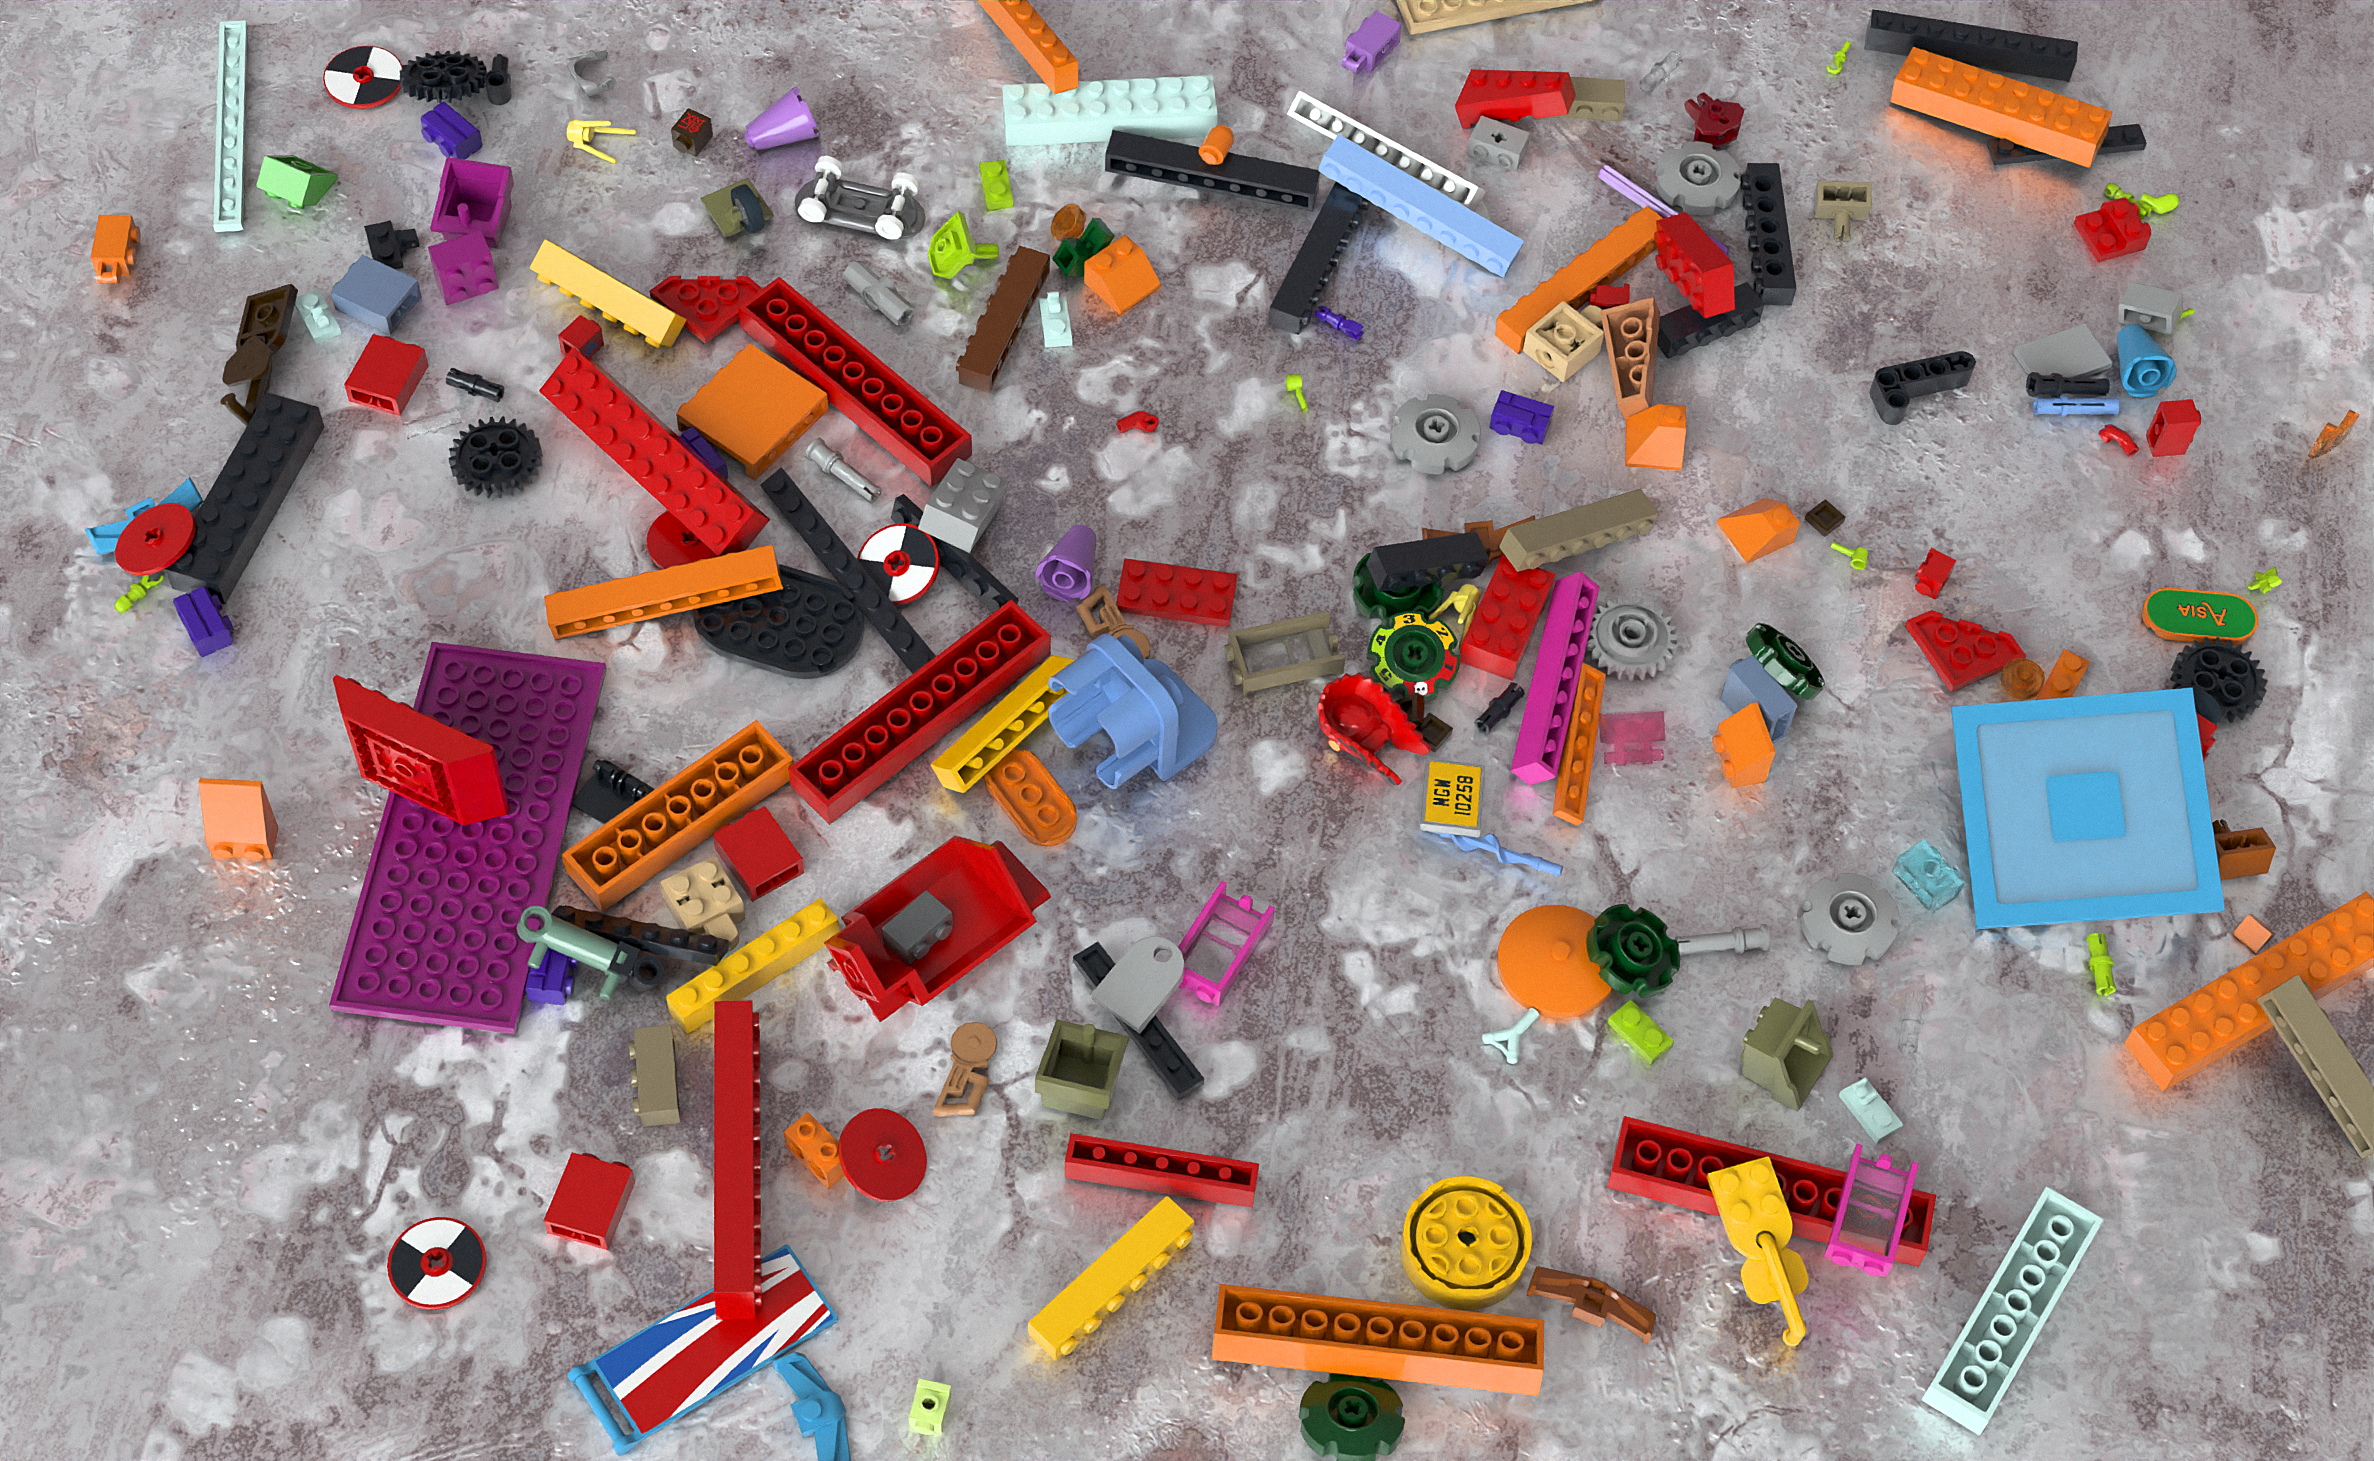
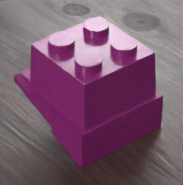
(473, 199)

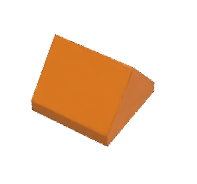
(2253, 933)

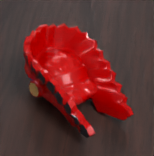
(1362, 718)

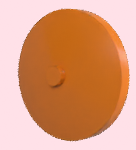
(1548, 964)

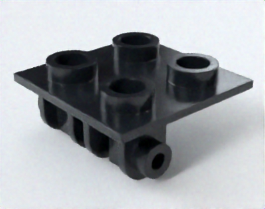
(609, 792)

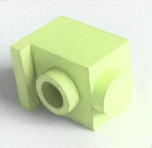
(932, 1394)

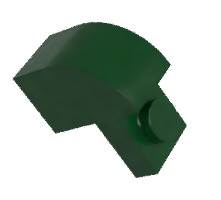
(1075, 251)

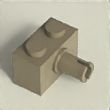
(1842, 203)

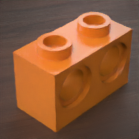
(815, 1149)

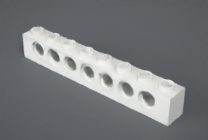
(1332, 123)

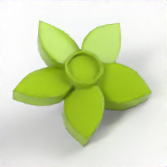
(2265, 581)

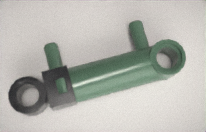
(614, 959)

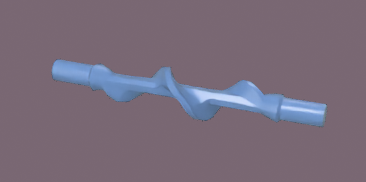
(1491, 843)

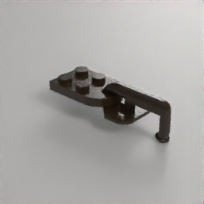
(260, 336)

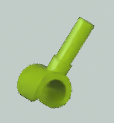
(1294, 382)
(1859, 555)

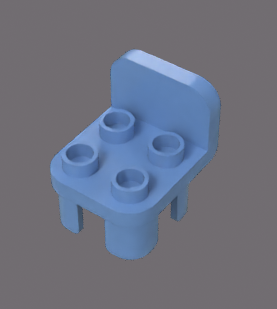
(1139, 705)

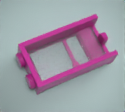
(1221, 943)
(1870, 1214)

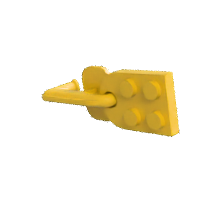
(1755, 1206)

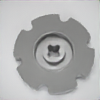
(1697, 178)
(1435, 434)
(1849, 919)

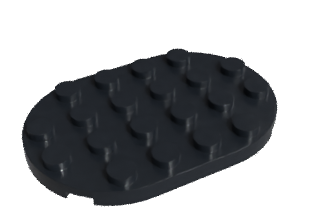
(792, 631)

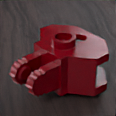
(1714, 119)

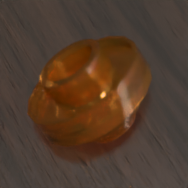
(1068, 222)
(2022, 678)

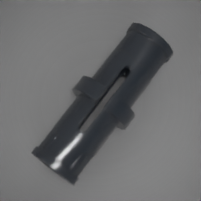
(475, 385)
(1499, 708)

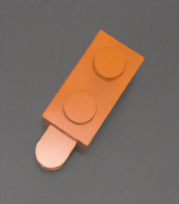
(114, 247)

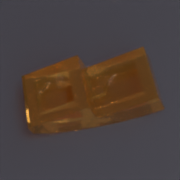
(2332, 435)

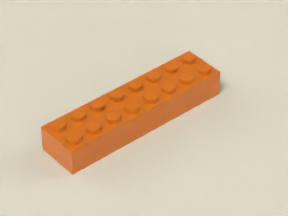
(2001, 107)
(678, 815)

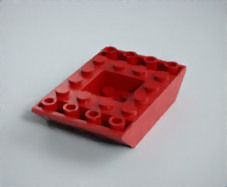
(421, 756)

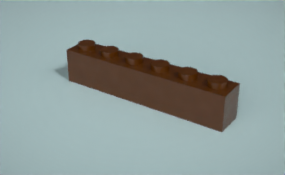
(1003, 319)

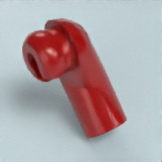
(1139, 420)
(2121, 437)

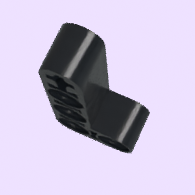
(1898, 383)

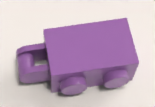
(1371, 43)

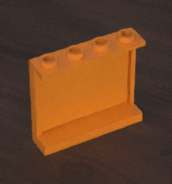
(754, 409)

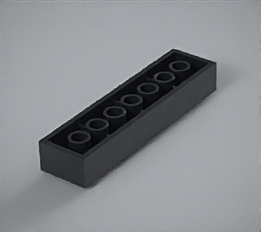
(247, 495)

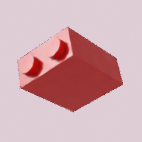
(386, 374)
(758, 853)
(590, 1200)

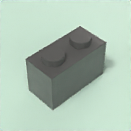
(918, 928)

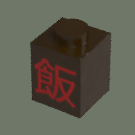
(691, 132)

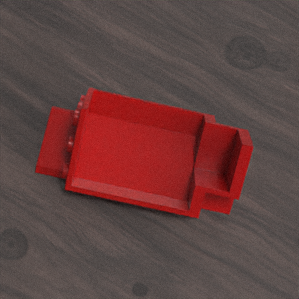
(989, 906)

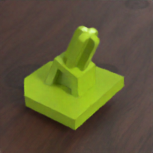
(954, 248)

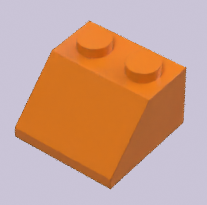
(1121, 275)
(1744, 747)

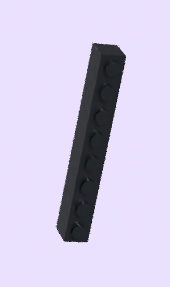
(1972, 45)
(1235, 176)
(1316, 259)

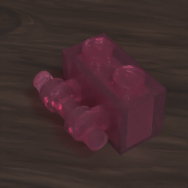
(1632, 727)

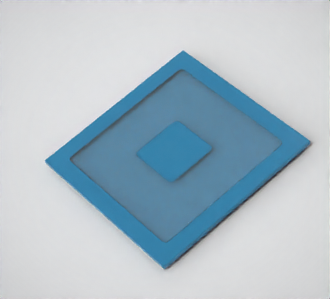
(2086, 809)

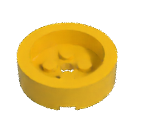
(1446, 1267)

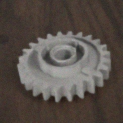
(1651, 644)

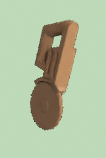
(1111, 619)
(971, 1049)

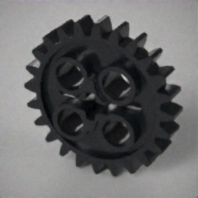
(443, 76)
(501, 448)
(2222, 673)

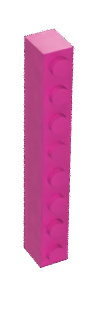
(1555, 679)

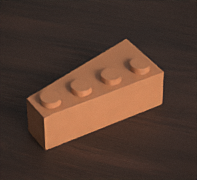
(1632, 351)

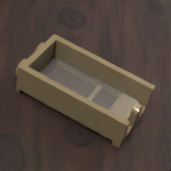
(1283, 652)

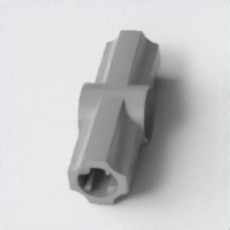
(879, 293)

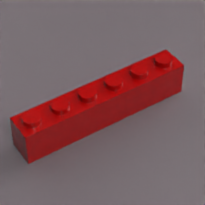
(1161, 1170)

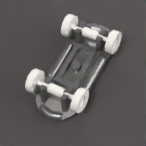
(859, 205)

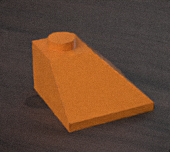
(1656, 438)
(1760, 528)

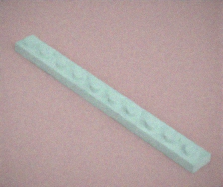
(230, 126)

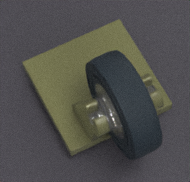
(737, 208)

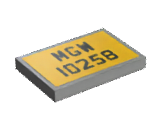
(1452, 797)

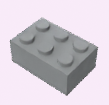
(963, 505)

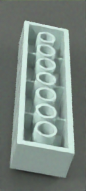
(1092, 110)
(2012, 1310)

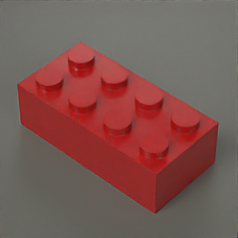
(1695, 265)
(1506, 619)

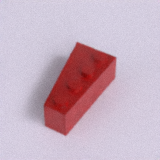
(1513, 95)

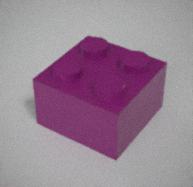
(463, 267)

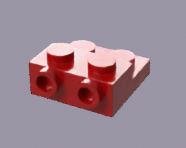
(2113, 230)

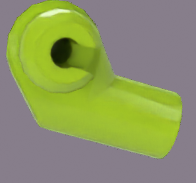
(2163, 203)

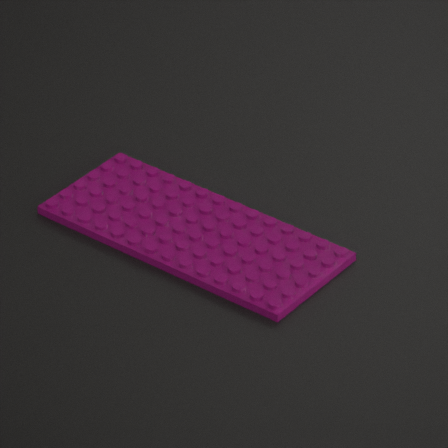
(445, 897)

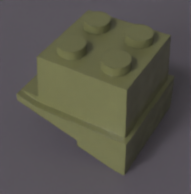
(1786, 1051)
(1080, 1069)

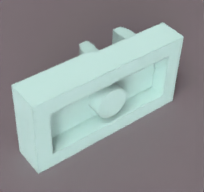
(317, 316)
(1055, 320)
(1871, 1110)

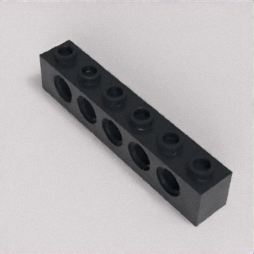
(1768, 234)

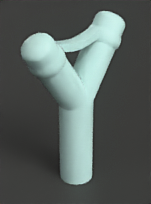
(1512, 1035)

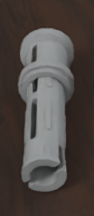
(833, 463)
(1737, 940)

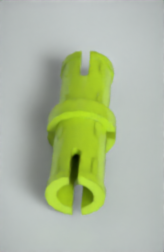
(2101, 963)

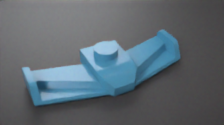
(105, 537)
(818, 1408)

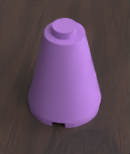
(782, 123)
(1069, 565)

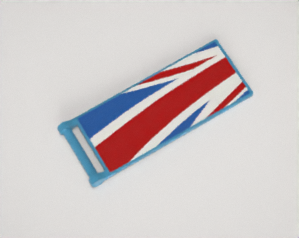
(695, 1357)

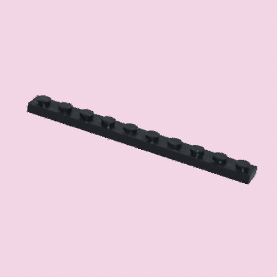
(847, 570)

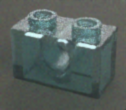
(1930, 891)

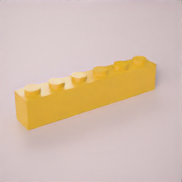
(607, 293)
(1000, 728)
(753, 965)
(1111, 1278)

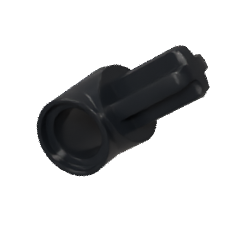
(498, 81)

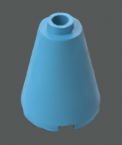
(2143, 363)

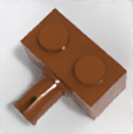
(2242, 851)

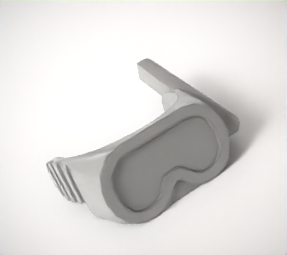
(576, 66)

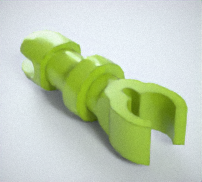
(2115, 192)
(137, 591)

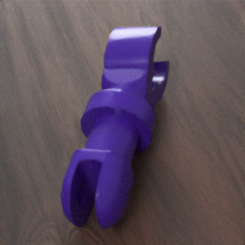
(1339, 321)

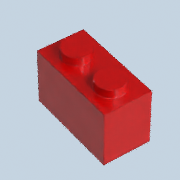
(2173, 427)

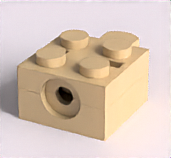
(1565, 339)
(705, 901)

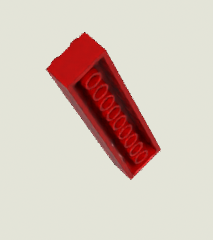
(855, 381)
(653, 454)
(919, 711)
(737, 1160)
(1675, 1167)

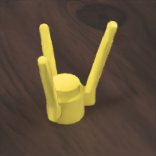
(583, 131)
(1465, 603)

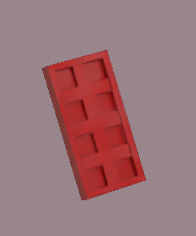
(1176, 592)

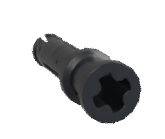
(2056, 385)

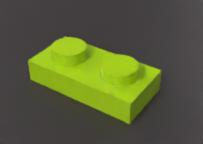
(996, 185)
(1640, 1032)

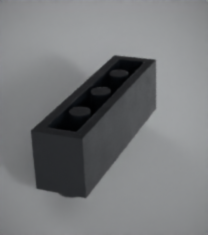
(1688, 329)
(1427, 561)

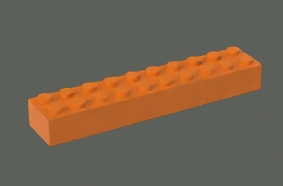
(2226, 1010)
(1379, 1339)

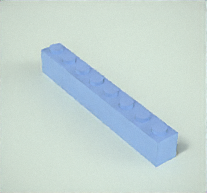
(1421, 205)

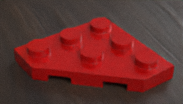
(705, 302)
(1962, 649)

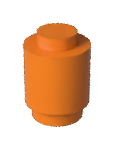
(1216, 145)

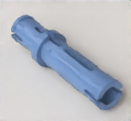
(2065, 405)

